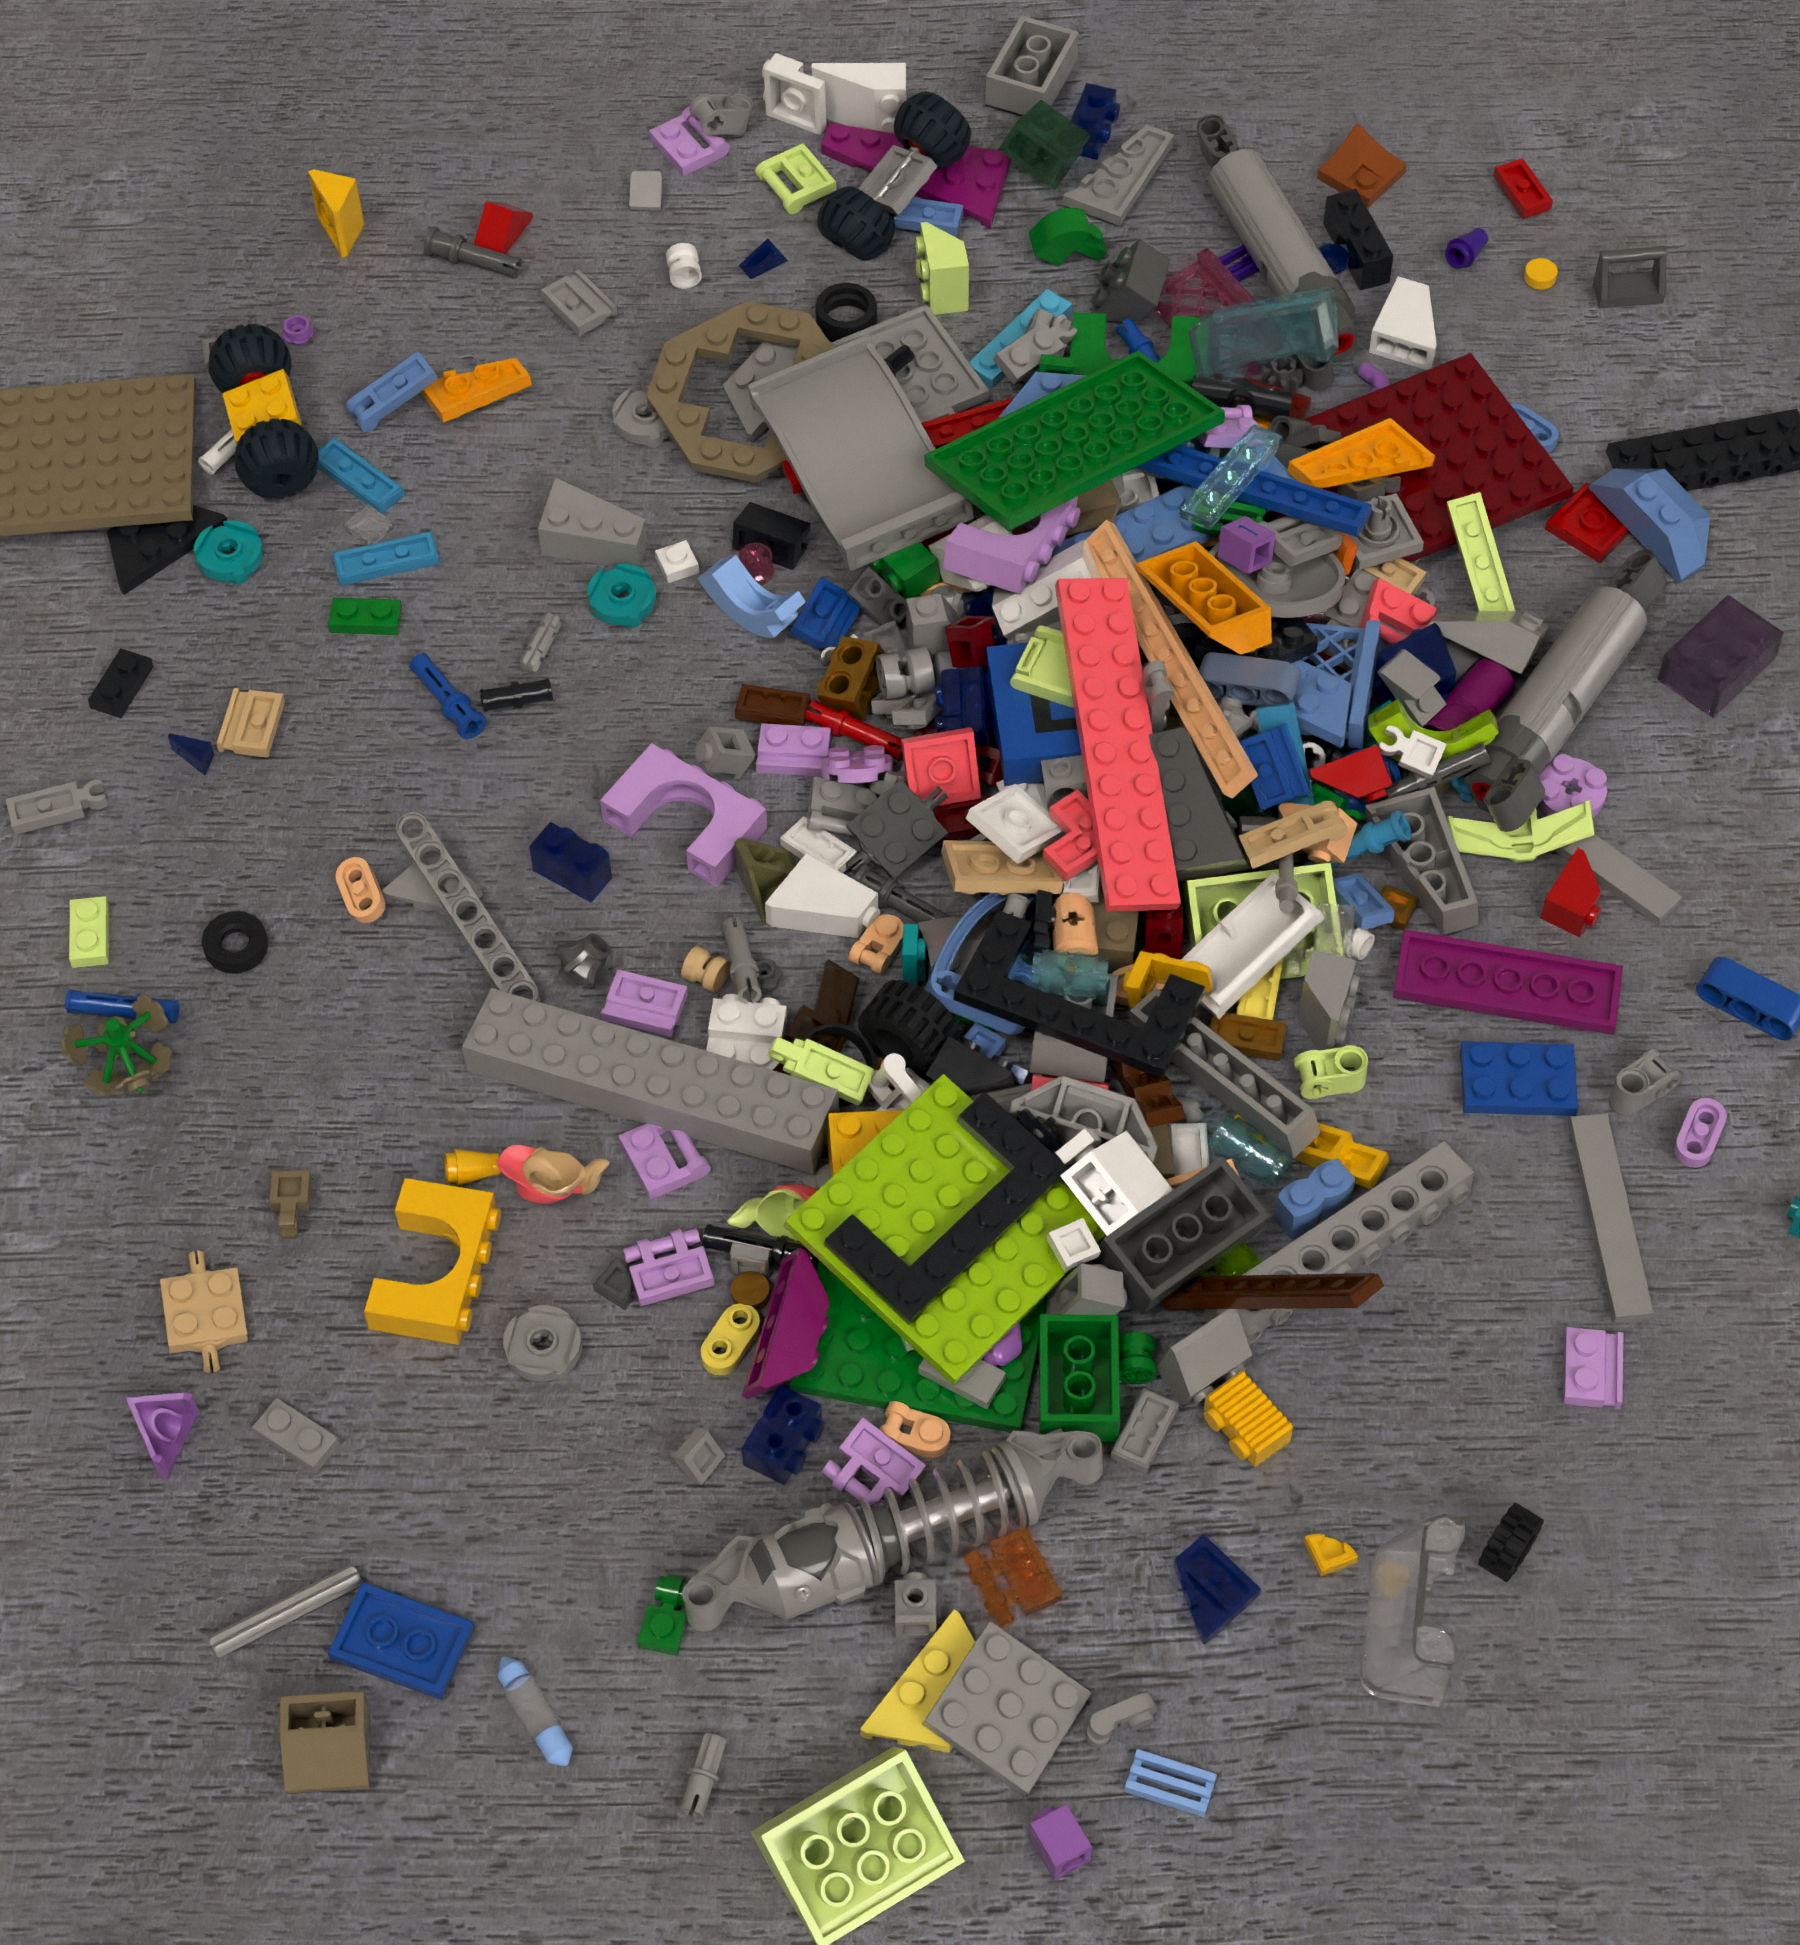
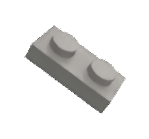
(295, 1435)

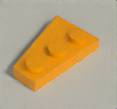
(467, 391)

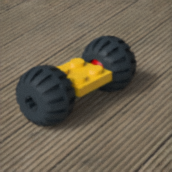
(253, 375)

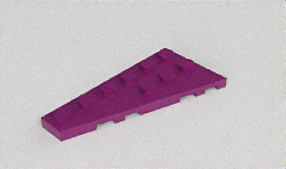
(972, 181)

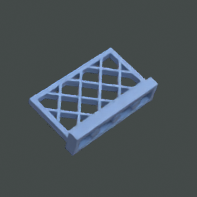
(1362, 672)

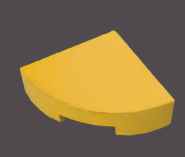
(1329, 1553)

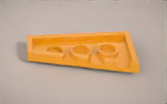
(1361, 456)

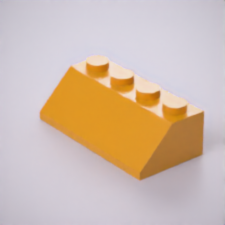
(1210, 597)

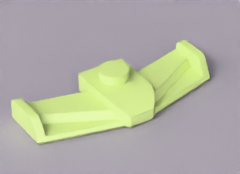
(1527, 841)

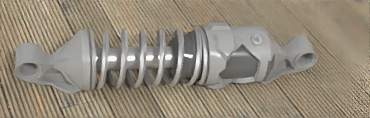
(849, 1548)

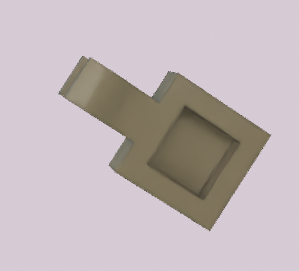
(288, 1194)

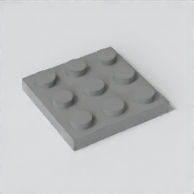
(1006, 1708)

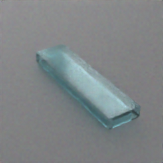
(1231, 476)

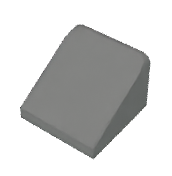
(646, 190)

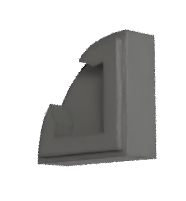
(615, 1284)

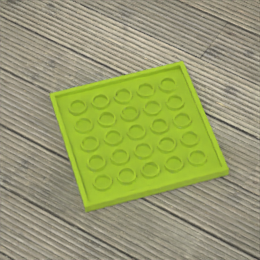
(909, 1193)

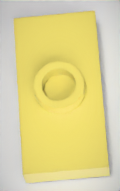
(1261, 999)

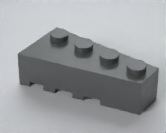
(1196, 819)

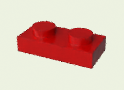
(1523, 188)

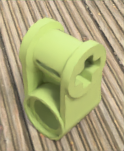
(1329, 1072)

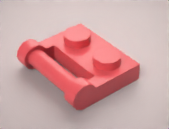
(1396, 609)

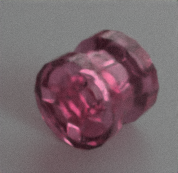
(754, 555)

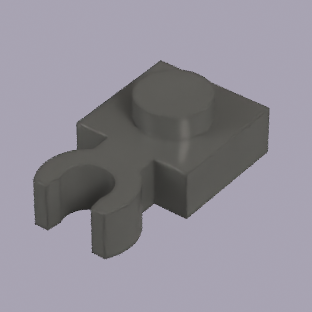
(1370, 488)

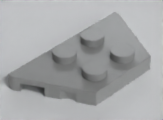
(764, 361)

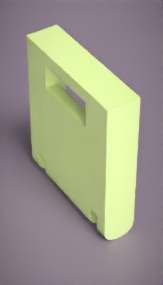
(1044, 668)

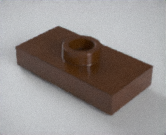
(772, 705)

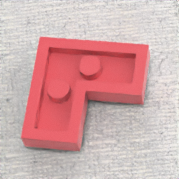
(1078, 847)

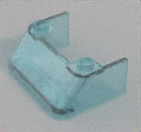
(1266, 330)

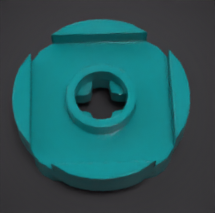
(234, 566)
(627, 610)

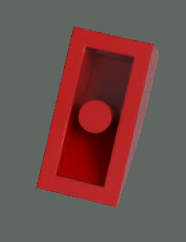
(1356, 775)
(1573, 897)

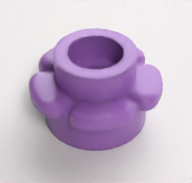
(297, 330)

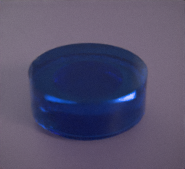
(1335, 256)

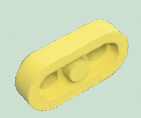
(731, 1336)

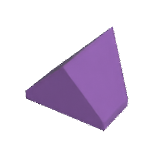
(164, 1425)

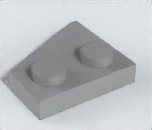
(413, 888)

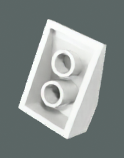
(863, 93)

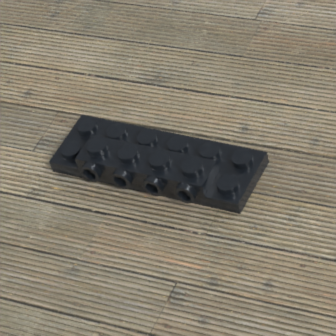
(1717, 451)

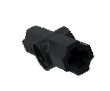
(1264, 402)

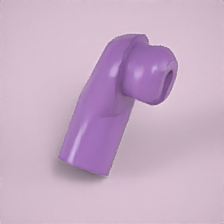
(1373, 376)
(1006, 1349)

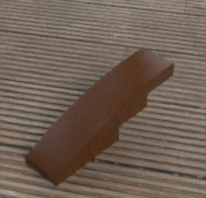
(1151, 1093)

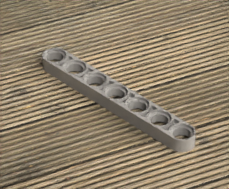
(461, 897)

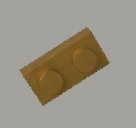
(1251, 1035)

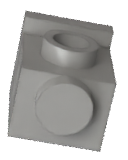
(725, 751)
(915, 1619)

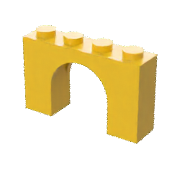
(439, 1308)

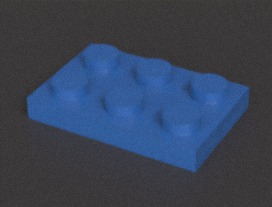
(1518, 1078)
(401, 1640)

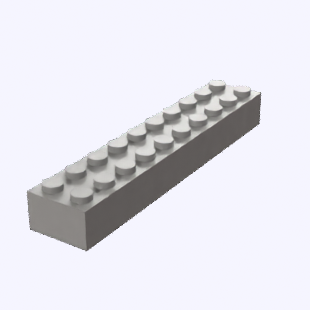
(651, 1080)

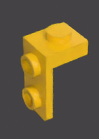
(1156, 968)

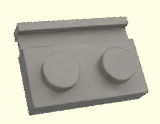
(578, 302)

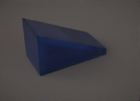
(762, 260)
(194, 751)

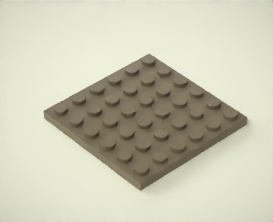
(97, 454)

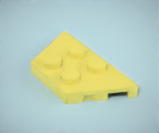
(919, 1687)

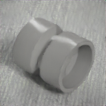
(917, 675)

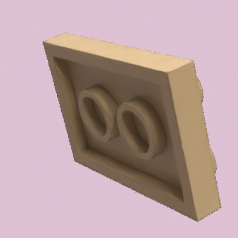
(987, 869)

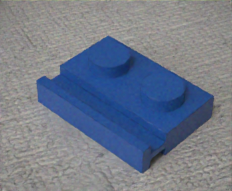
(825, 616)
(1277, 767)

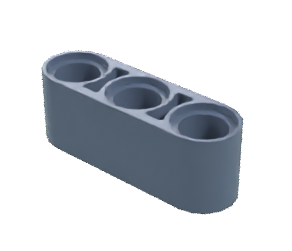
(1249, 678)

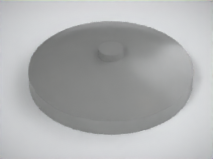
(1295, 589)

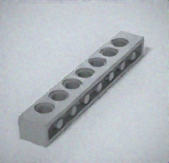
(1436, 1168)

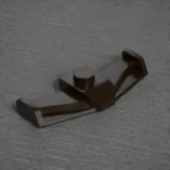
(832, 1005)

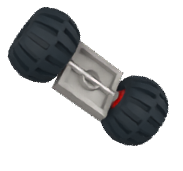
(933, 139)

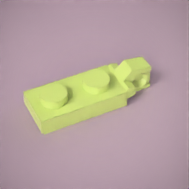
(823, 1066)

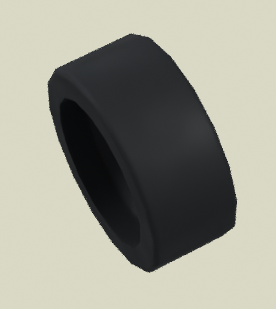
(845, 295)

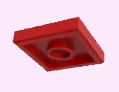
(1587, 525)

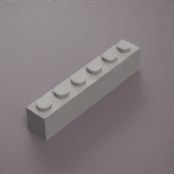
(1239, 1083)

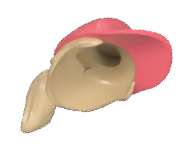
(548, 1175)

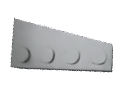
(1430, 860)

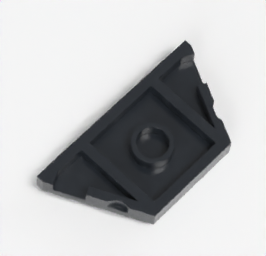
(149, 548)
(1290, 642)

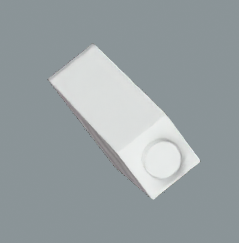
(1406, 326)
(822, 901)

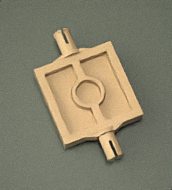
(203, 1311)

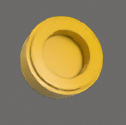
(1540, 273)

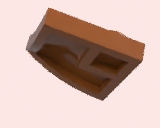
(1362, 166)

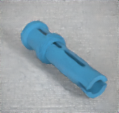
(1375, 837)

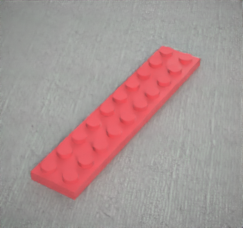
(1116, 746)

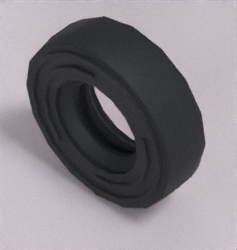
(235, 961)

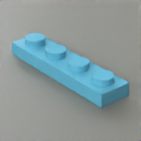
(983, 361)

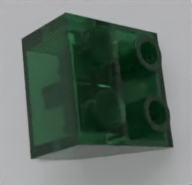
(1045, 143)

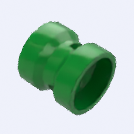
(1136, 1358)

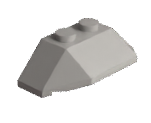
(1084, 1105)

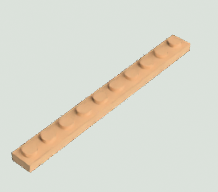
(1161, 643)

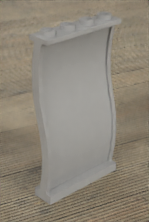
(858, 452)

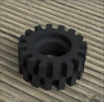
(1510, 1542)

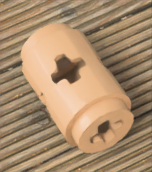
(1074, 930)

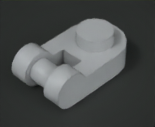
(1133, 1713)

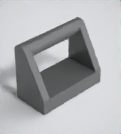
(1630, 288)

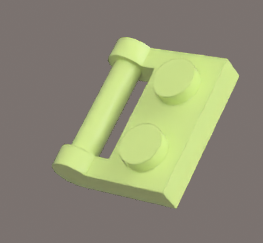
(803, 171)

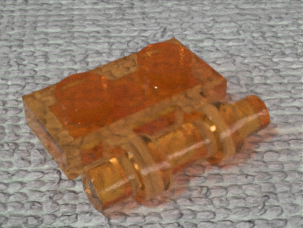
(1024, 1571)

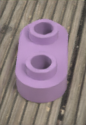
(1700, 1135)

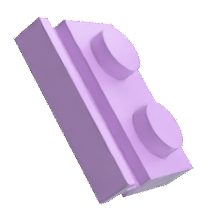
(792, 749)
(644, 1003)
(1593, 1368)

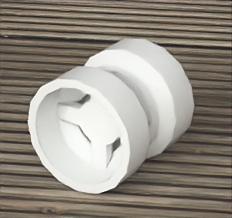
(683, 265)

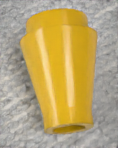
(469, 1166)

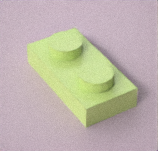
(89, 932)

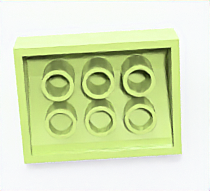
(1213, 898)
(858, 1846)

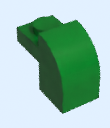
(1063, 233)

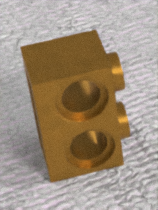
(853, 673)

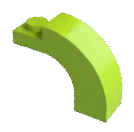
(1476, 730)

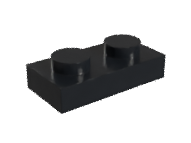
(120, 683)

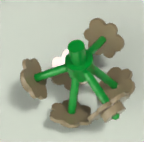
(117, 1040)

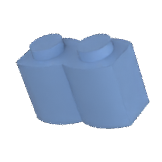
(1314, 1198)

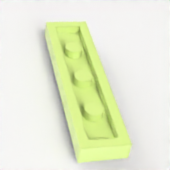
(1479, 553)

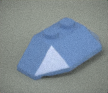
(1658, 516)

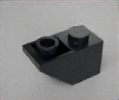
(970, 1069)

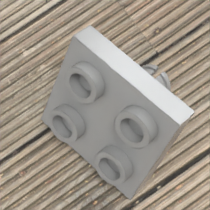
(1386, 534)

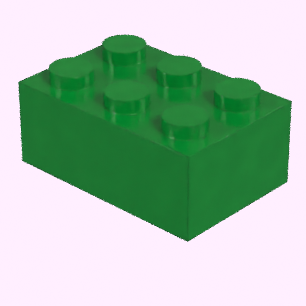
(1079, 1374)

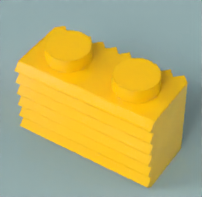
(1247, 1419)

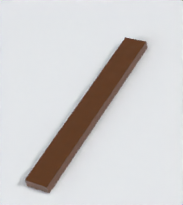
(1275, 1291)

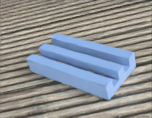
(1174, 1768)

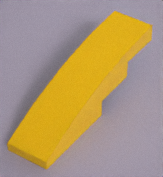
(1361, 1161)

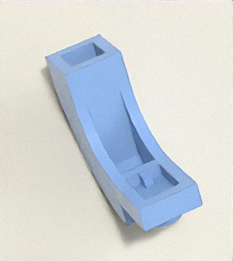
(748, 601)

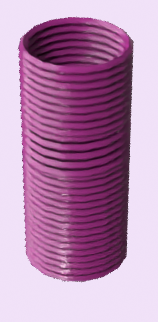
(1477, 692)

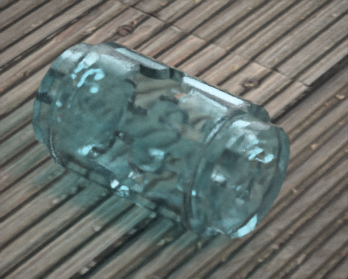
(1051, 963)
(1235, 1139)

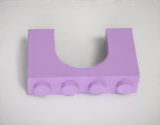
(1013, 559)
(663, 778)

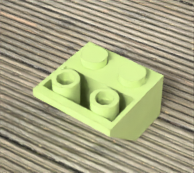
(942, 269)

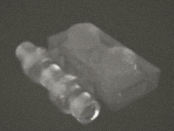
(1331, 936)

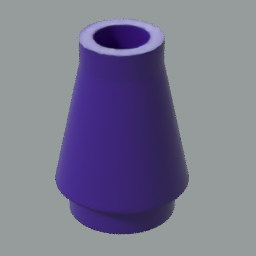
(1465, 248)

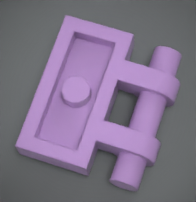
(669, 1275)
(879, 1458)

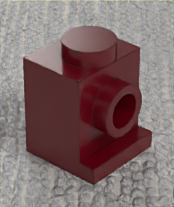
(968, 641)
(1164, 932)

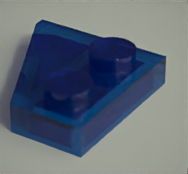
(1213, 1587)

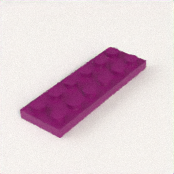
(1508, 982)

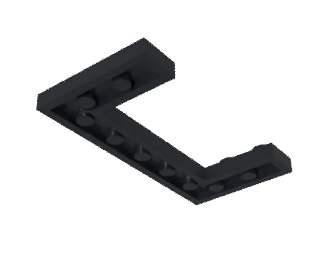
(1146, 1049)
(913, 1288)

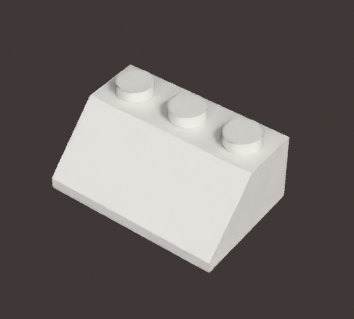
(1038, 600)

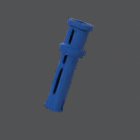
(464, 713)

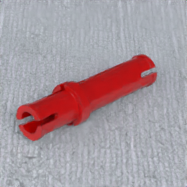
(855, 729)

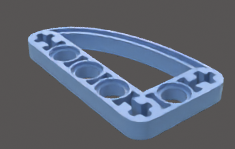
(941, 975)

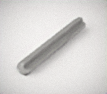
(285, 1610)

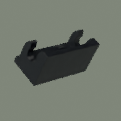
(774, 529)

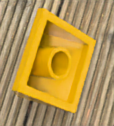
(337, 208)

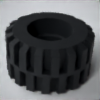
(907, 1023)

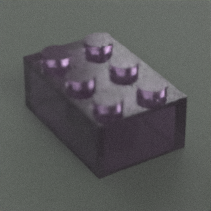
(1720, 656)

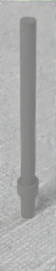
(1286, 886)

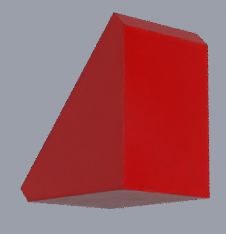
(501, 226)

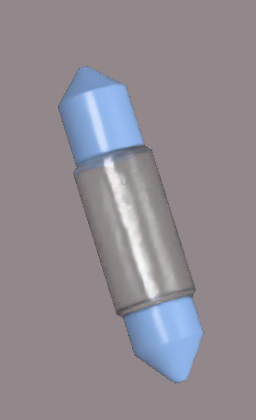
(534, 1711)

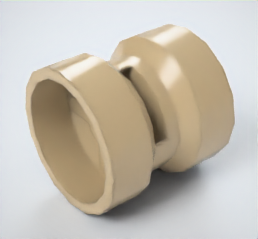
(705, 969)

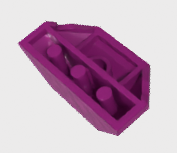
(790, 1327)

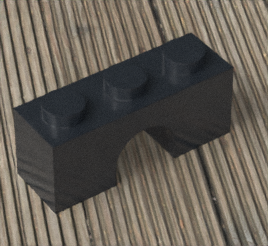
(1351, 223)

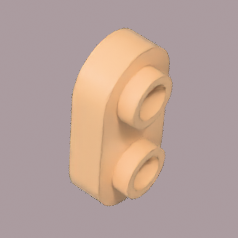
(360, 893)

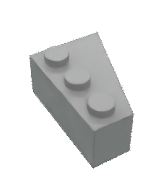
(590, 529)

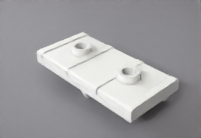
(1250, 943)

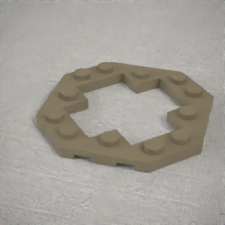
(717, 340)

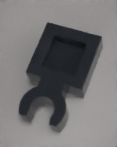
(1042, 918)

